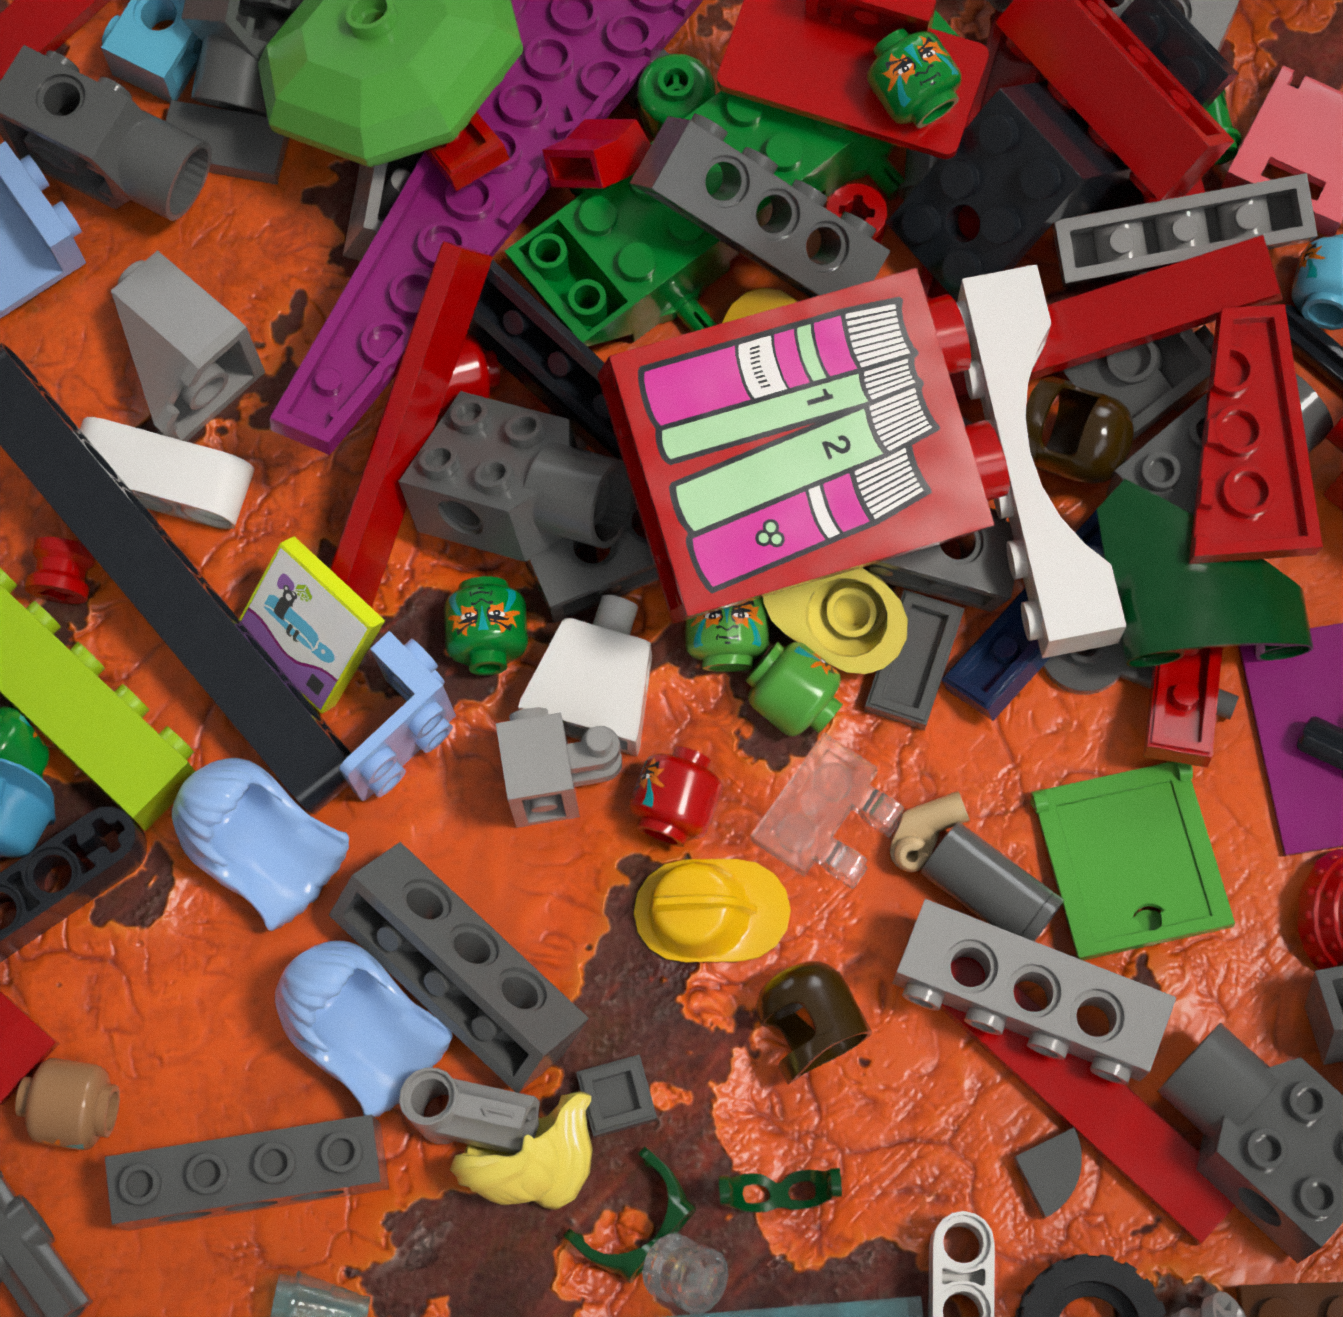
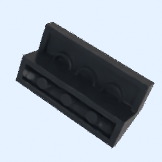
(544, 358)

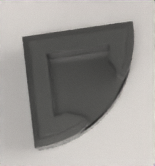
(1051, 1170)

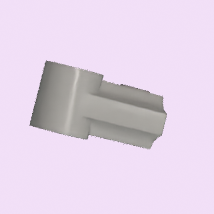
(474, 1112)

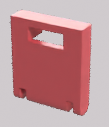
(1300, 135)

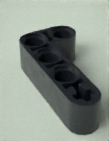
(25, 879)

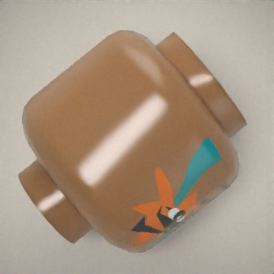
(68, 1104)

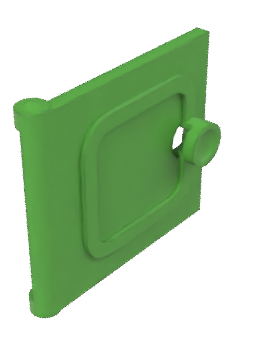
(1129, 847)

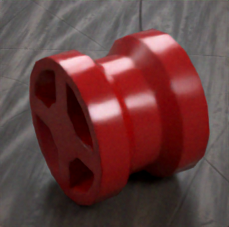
(860, 200)
(59, 570)

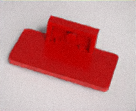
(817, 60)

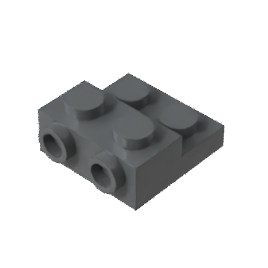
(1152, 376)

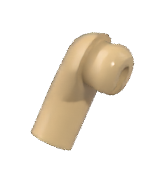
(920, 829)

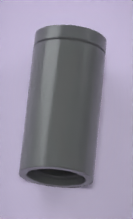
(991, 884)

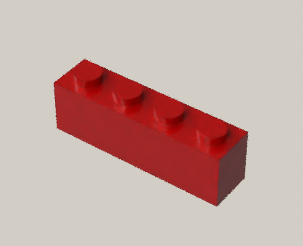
(1118, 90)

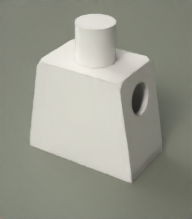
(596, 675)

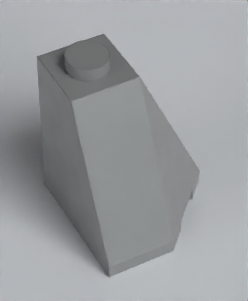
(183, 345)

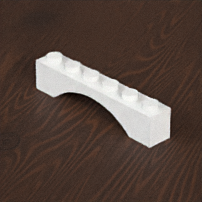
(1066, 582)

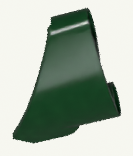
(1187, 605)

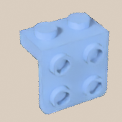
(34, 236)
(414, 726)

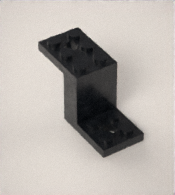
(1036, 163)

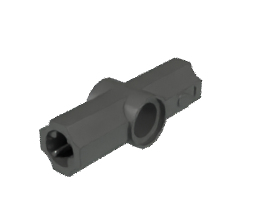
(31, 1263)

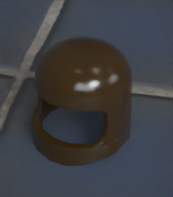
(1089, 432)
(831, 1007)

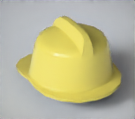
(844, 619)

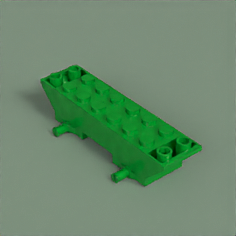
(628, 262)

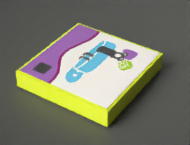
(310, 623)

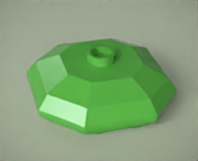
(385, 73)

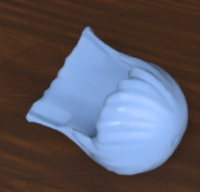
(256, 838)
(357, 1023)

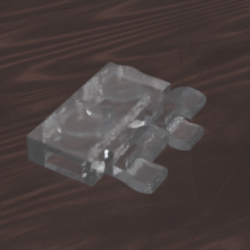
(814, 806)

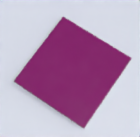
(1282, 699)

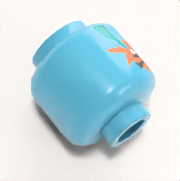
(1319, 282)

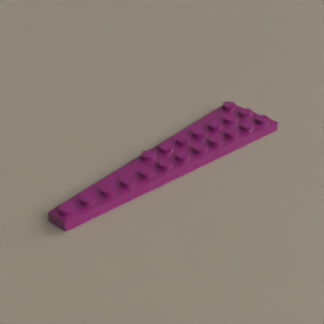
(572, 68)

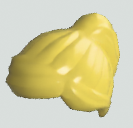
(545, 1169)

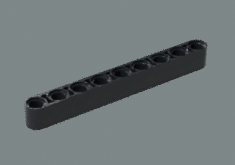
(168, 589)

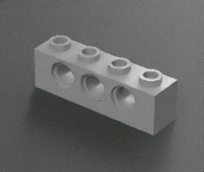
(1181, 228)
(1134, 1010)

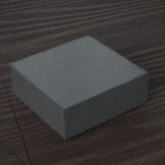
(617, 1096)

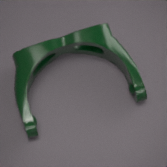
(826, 1185)
(678, 1213)

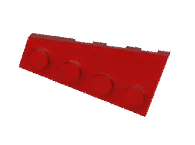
(1254, 454)

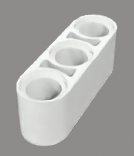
(174, 473)
(967, 1279)

